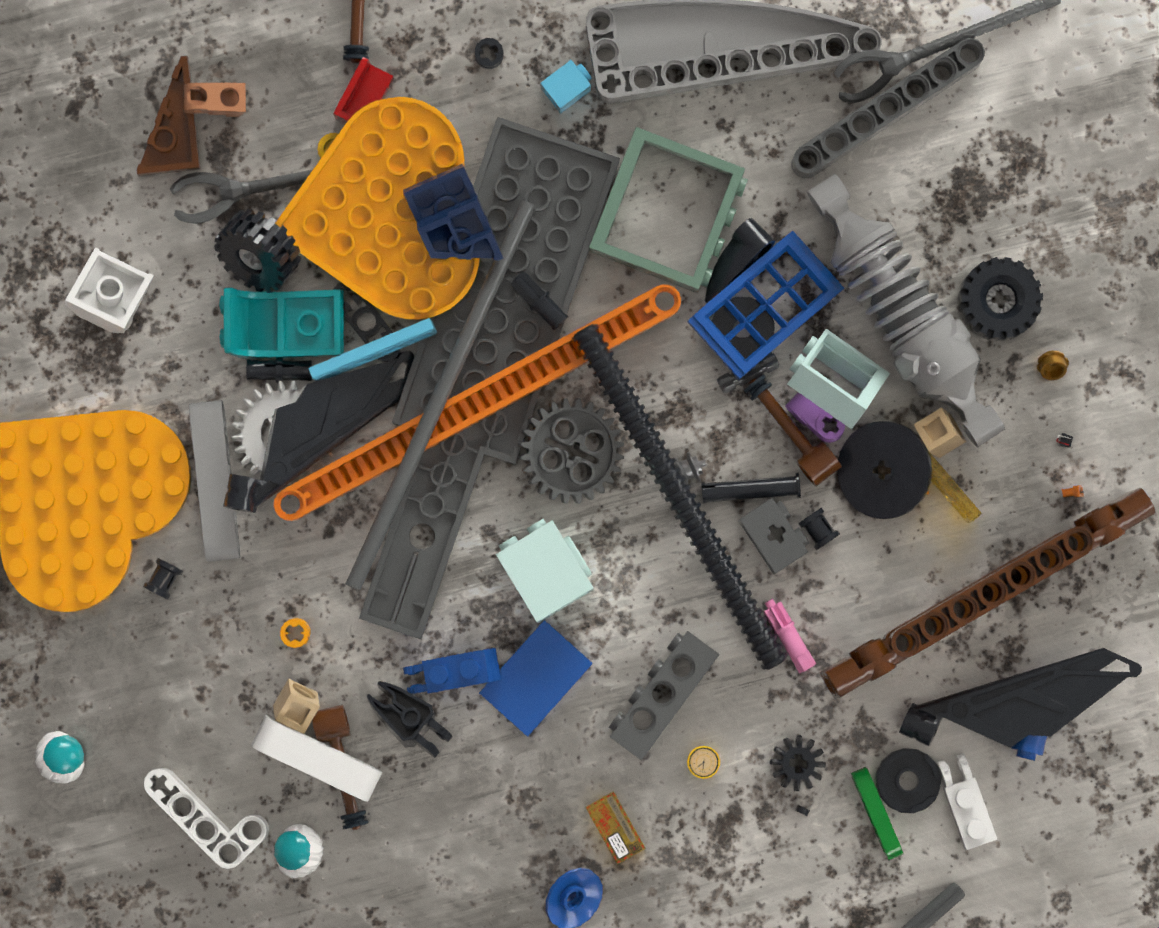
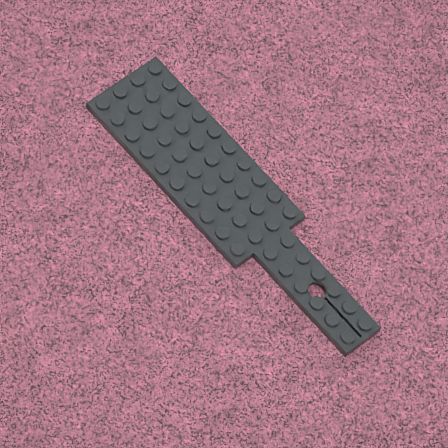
(569, 194)

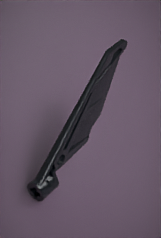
(317, 424)
(1025, 703)

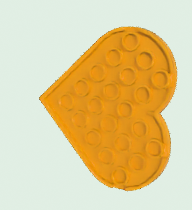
(358, 222)
(79, 497)

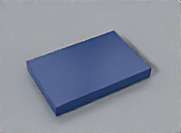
(536, 678)

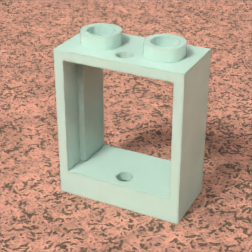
(847, 363)

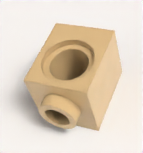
(940, 432)
(296, 706)

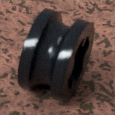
(486, 63)

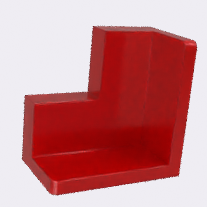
(364, 88)

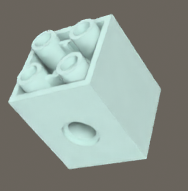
(545, 569)

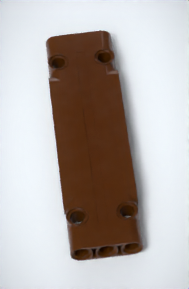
(1090, 531)

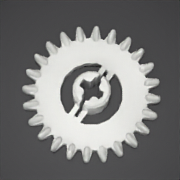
(254, 421)

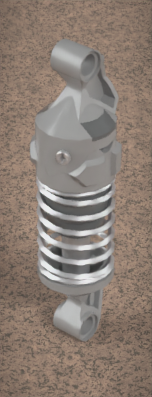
(926, 341)

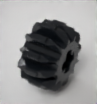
(806, 755)

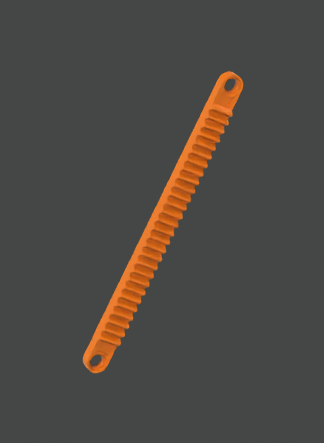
(474, 404)

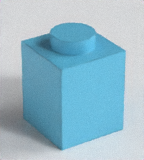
(566, 85)

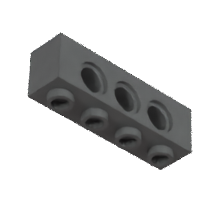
(700, 659)

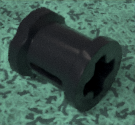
(819, 528)
(163, 578)

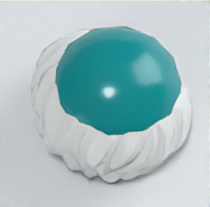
(59, 757)
(298, 851)

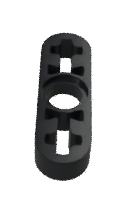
(367, 309)

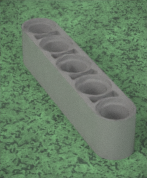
(212, 477)

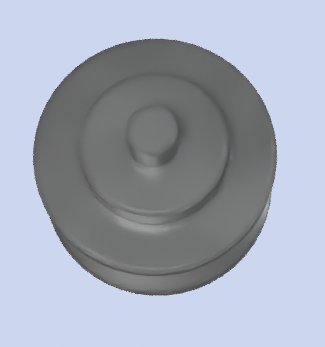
(690, 467)

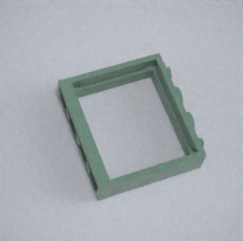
(714, 243)

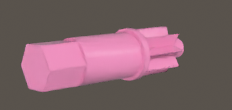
(788, 635)

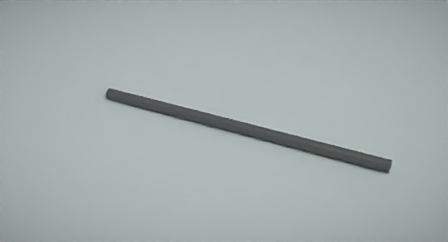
(439, 397)

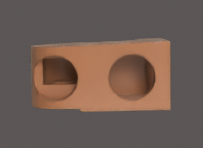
(215, 98)

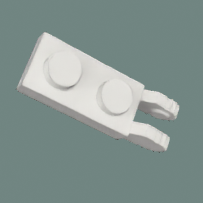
(967, 805)

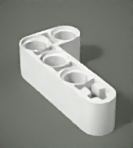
(316, 759)
(200, 813)

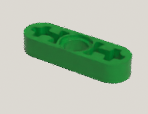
(877, 813)

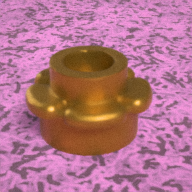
(1052, 365)

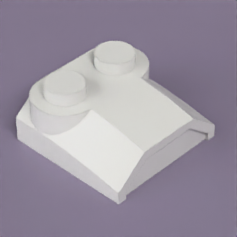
(108, 292)

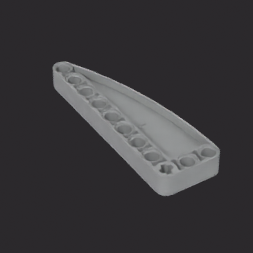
(685, 34)

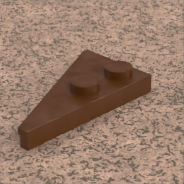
(174, 140)

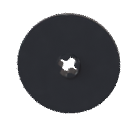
(902, 452)

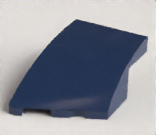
(452, 217)

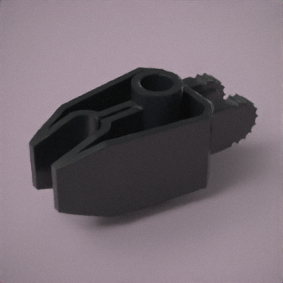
(408, 718)

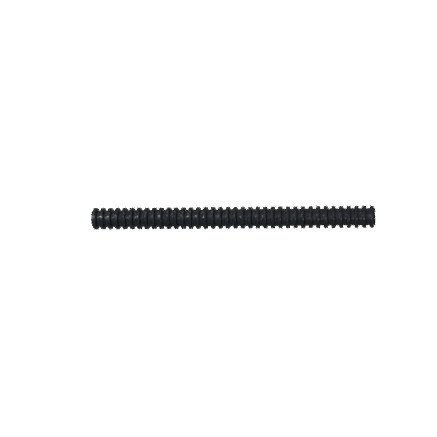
(680, 497)

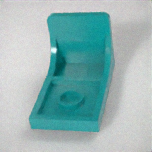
(282, 323)

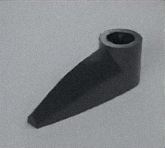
(746, 247)

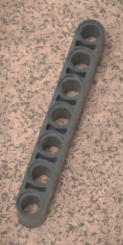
(899, 97)

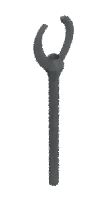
(893, 62)
(232, 191)

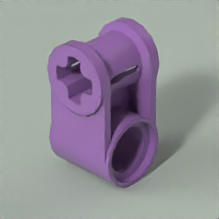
(813, 417)

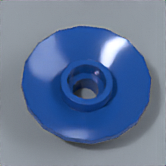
(574, 898)

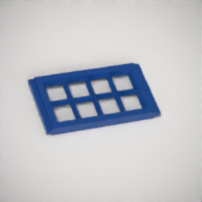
(721, 344)

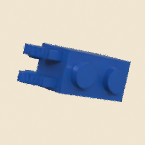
(456, 671)

